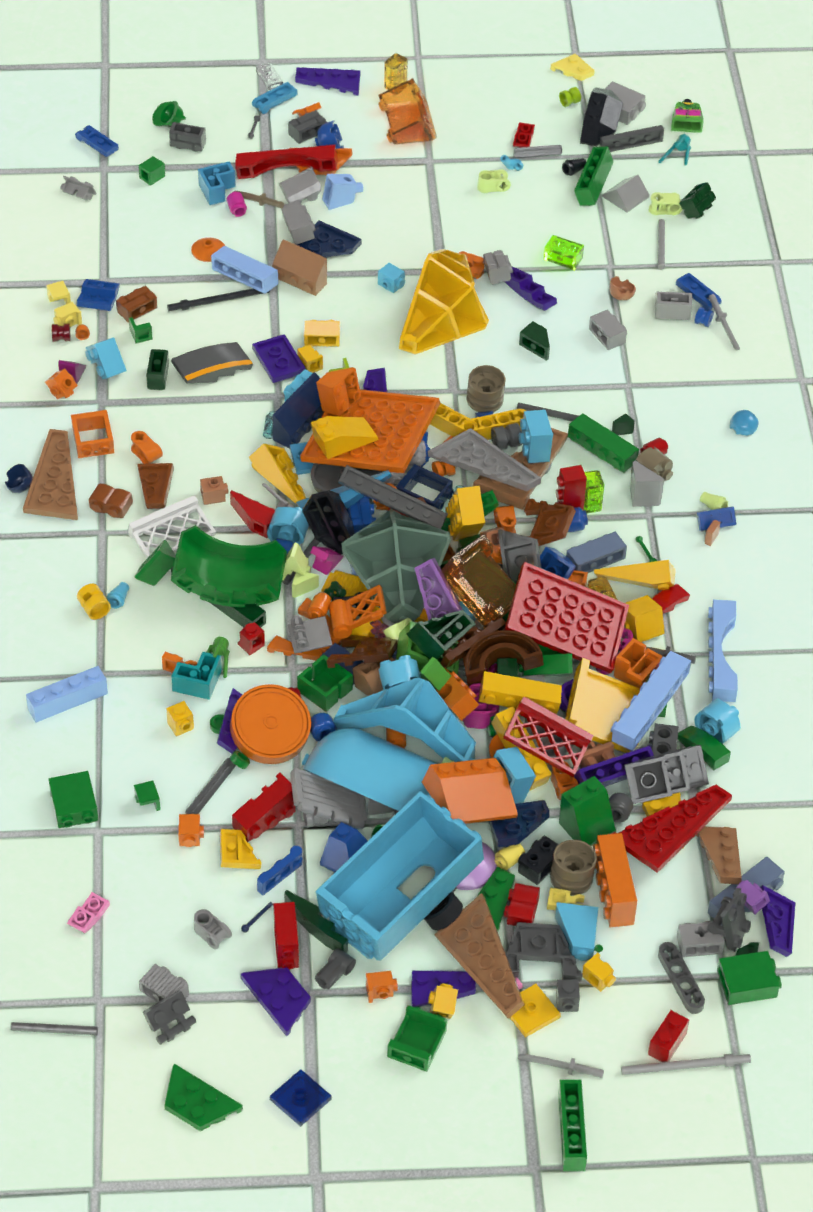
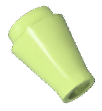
(713, 501)

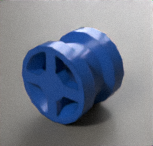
(704, 317)

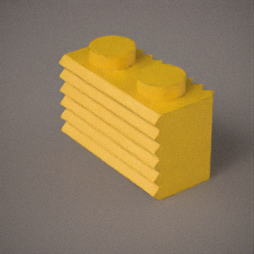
(322, 333)

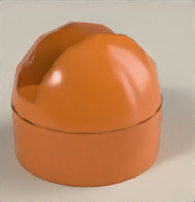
(82, 332)

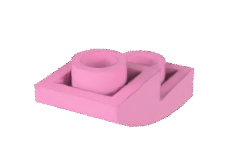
(87, 916)

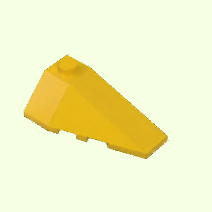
(277, 467)

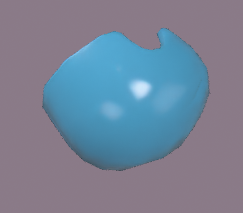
(744, 422)

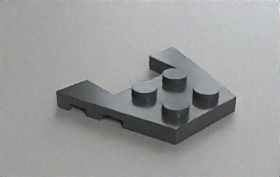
(543, 944)

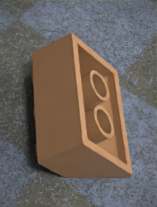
(300, 268)

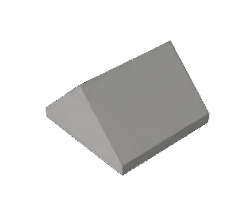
(627, 193)
(645, 486)

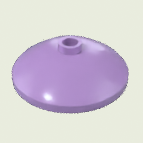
(481, 873)

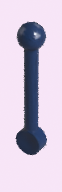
(245, 928)

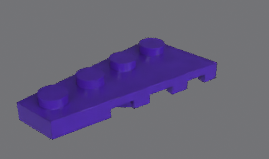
(330, 78)

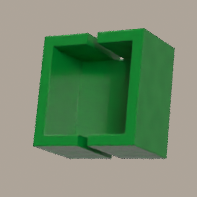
(327, 683)

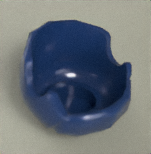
(18, 478)

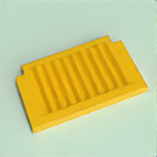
(349, 582)

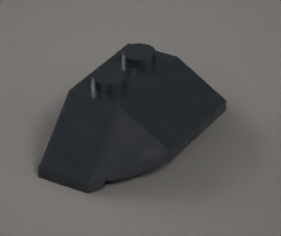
(600, 116)
(328, 519)

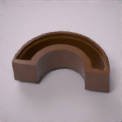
(501, 645)

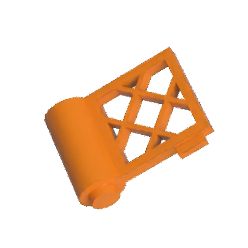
(344, 615)

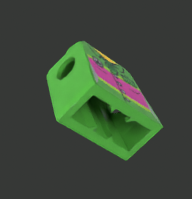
(687, 117)

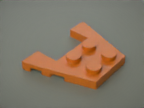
(282, 645)

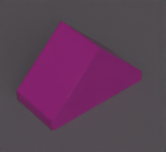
(73, 368)

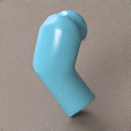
(511, 163)

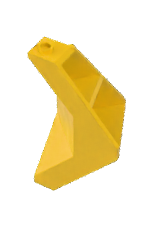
(443, 304)

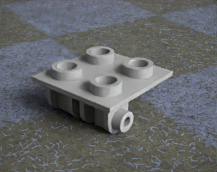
(309, 634)

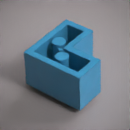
(215, 180)

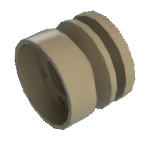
(486, 388)
(573, 866)

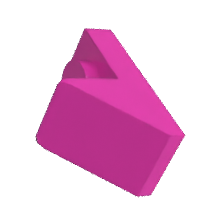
(325, 559)

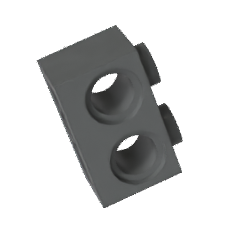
(663, 738)

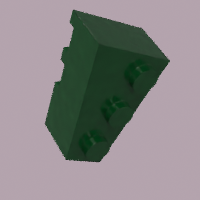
(440, 633)

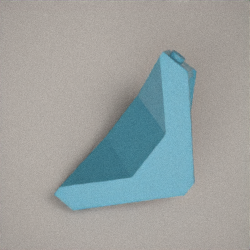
(415, 711)

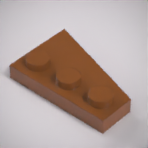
(156, 483)

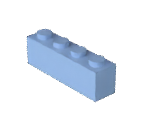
(244, 269)
(66, 694)

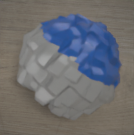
(421, 455)

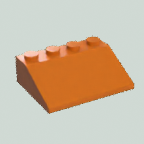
(471, 790)

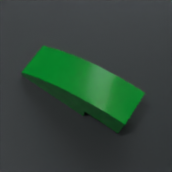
(713, 751)

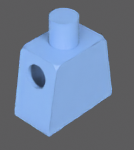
(340, 190)

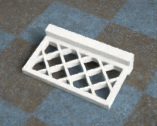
(162, 518)

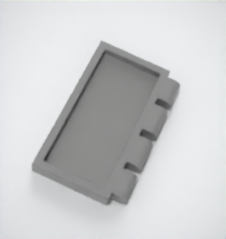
(327, 799)

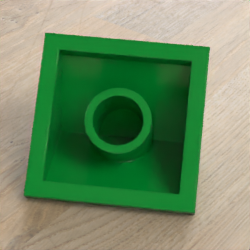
(156, 564)

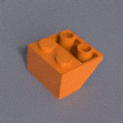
(338, 390)

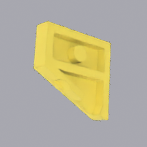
(574, 67)

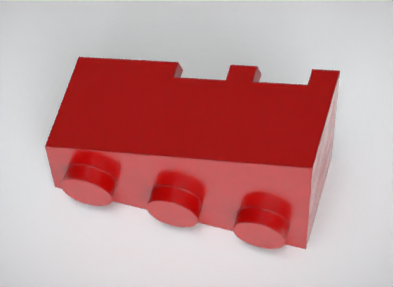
(266, 810)

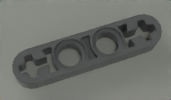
(678, 978)

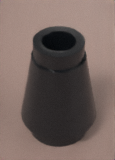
(573, 166)

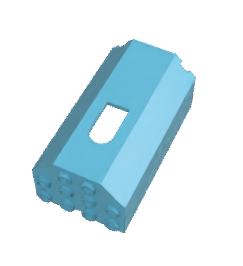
(364, 890)

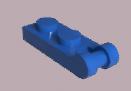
(97, 140)
(699, 291)
(280, 870)

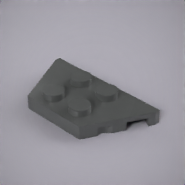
(517, 550)

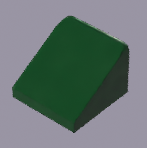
(623, 425)

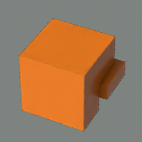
(635, 663)

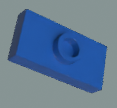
(724, 515)

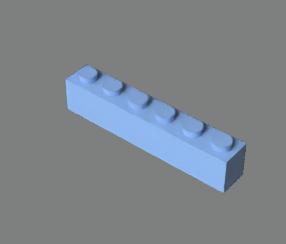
(650, 701)

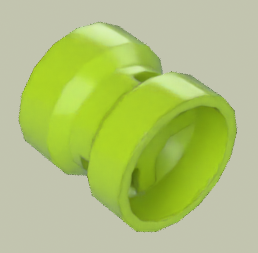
(571, 96)

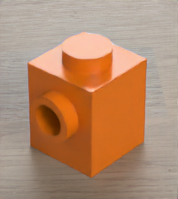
(190, 830)

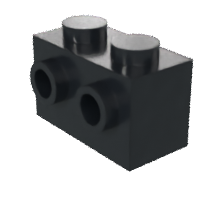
(538, 860)

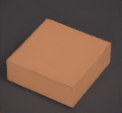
(712, 532)

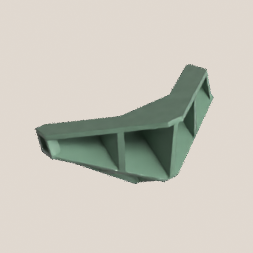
(387, 557)

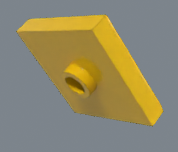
(536, 1012)

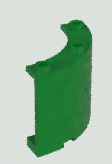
(227, 571)

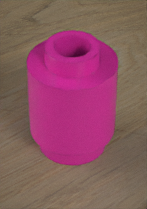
(236, 204)

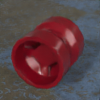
(61, 332)

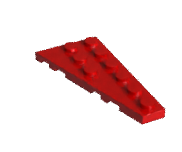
(670, 829)

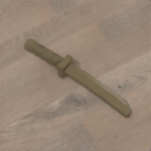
(262, 199)

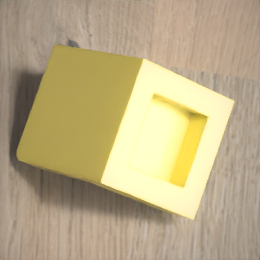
(58, 291)

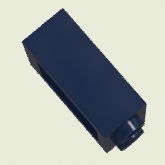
(430, 479)

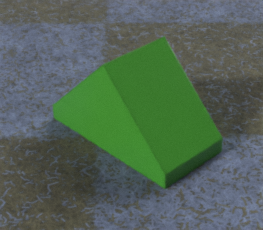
(435, 674)

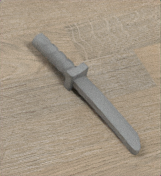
(721, 317)
(572, 1066)

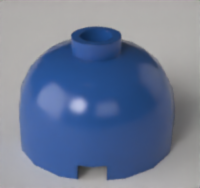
(329, 135)

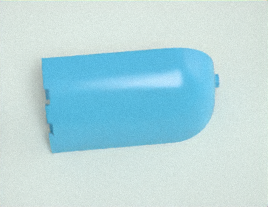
(369, 766)

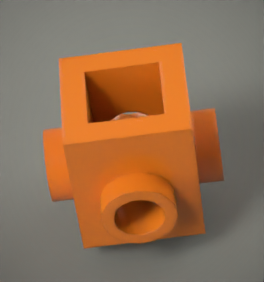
(61, 384)

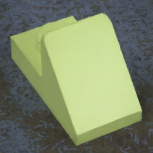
(295, 561)
(304, 583)

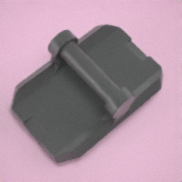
(733, 920)

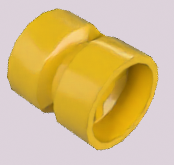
(93, 601)

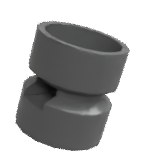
(506, 436)

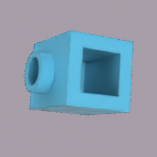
(391, 277)

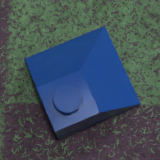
(556, 562)
(341, 846)

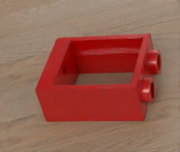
(286, 935)

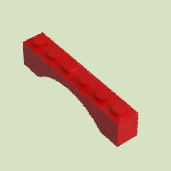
(255, 163)

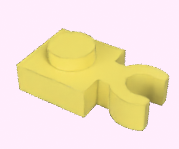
(562, 896)

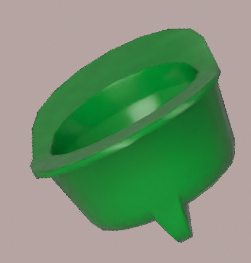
(168, 113)

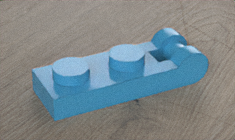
(274, 97)

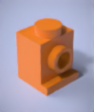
(380, 985)

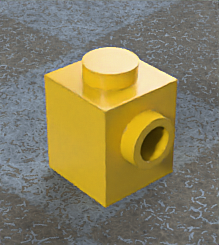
(180, 718)
(443, 1000)

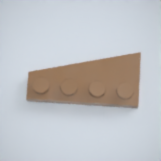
(723, 851)

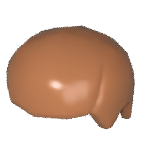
(621, 289)

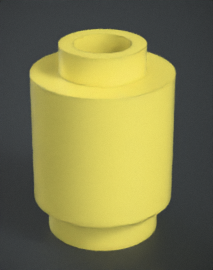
(508, 856)

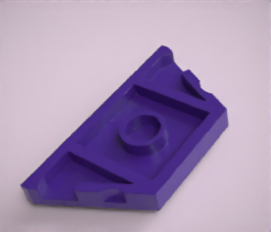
(279, 995)

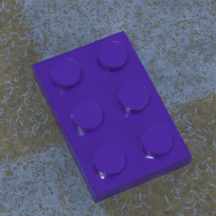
(278, 358)

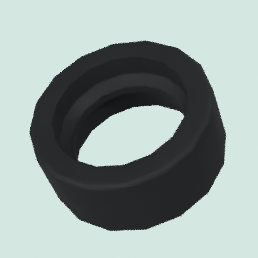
(445, 912)

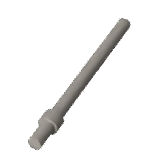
(727, 1060)

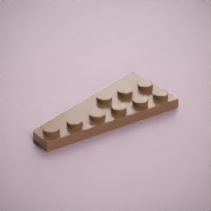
(515, 494)
(478, 949)

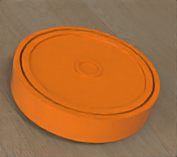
(270, 724)

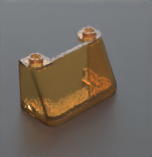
(407, 114)
(480, 581)

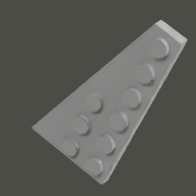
(482, 457)

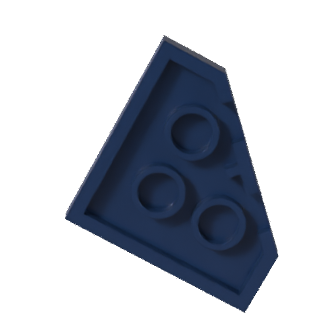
(331, 241)
(515, 830)

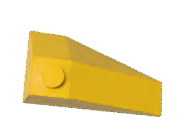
(650, 574)

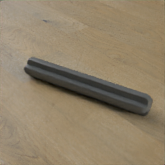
(211, 787)

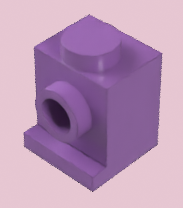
(756, 897)

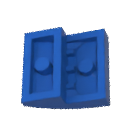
(98, 294)

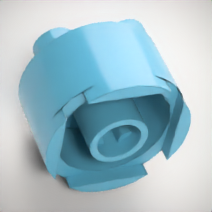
(288, 524)
(398, 671)
(718, 720)

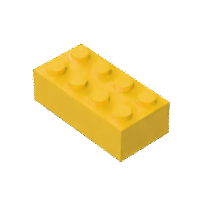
(465, 513)

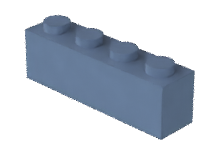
(763, 873)

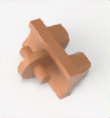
(597, 753)

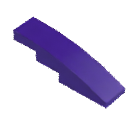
(531, 291)

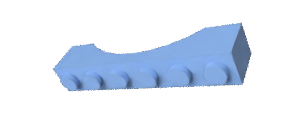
(724, 679)

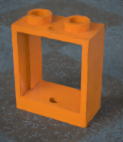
(92, 421)

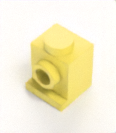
(67, 315)

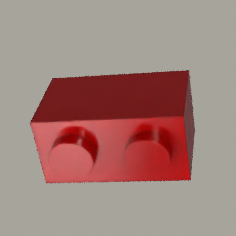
(668, 1036)

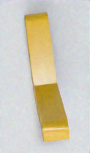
(456, 423)

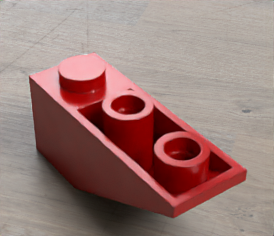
(252, 512)

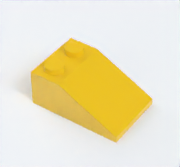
(341, 434)

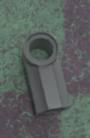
(338, 964)

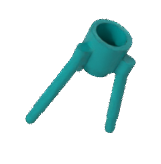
(681, 144)

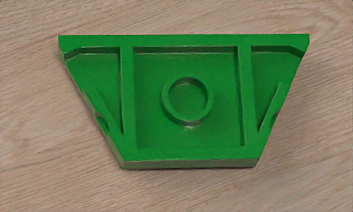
(197, 1101)

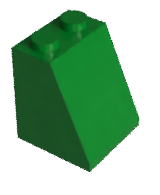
(586, 811)

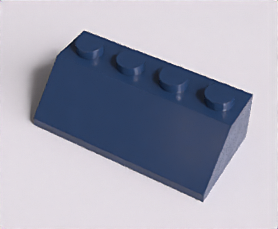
(297, 413)

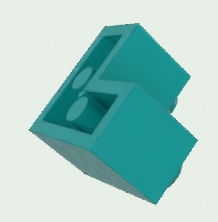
(198, 679)

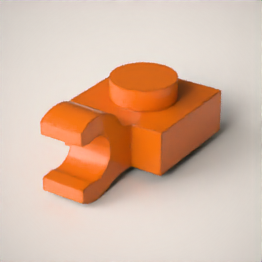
(308, 109)
(170, 660)

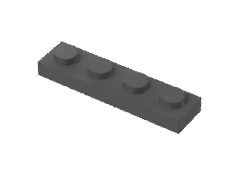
(633, 138)

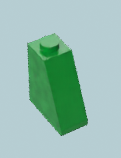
(553, 666)

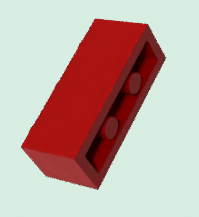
(571, 486)

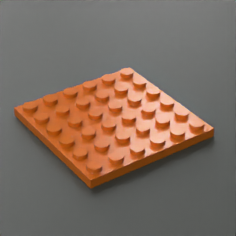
(397, 422)

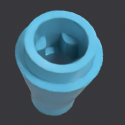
(118, 595)

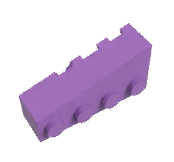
(435, 590)

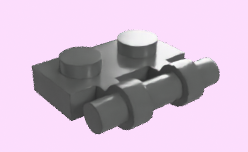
(166, 1011)

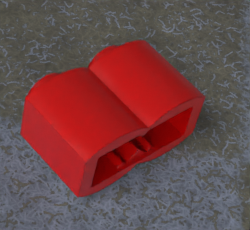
(523, 904)

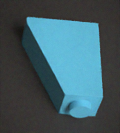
(578, 927)

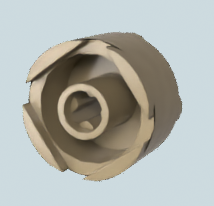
(656, 462)

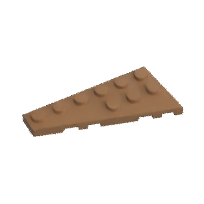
(53, 483)

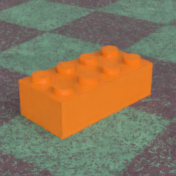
(615, 880)

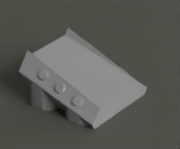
(301, 186)

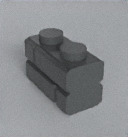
(305, 126)
(187, 137)

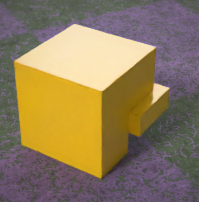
(644, 618)

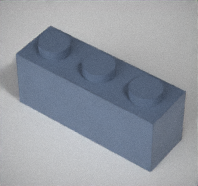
(598, 552)

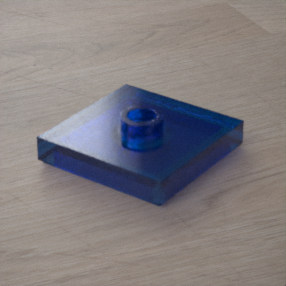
(300, 1097)

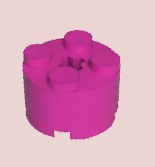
(480, 716)

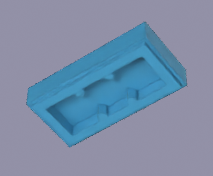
(300, 467)

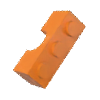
(458, 696)

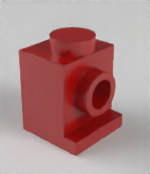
(251, 633)

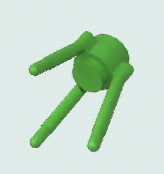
(220, 647)

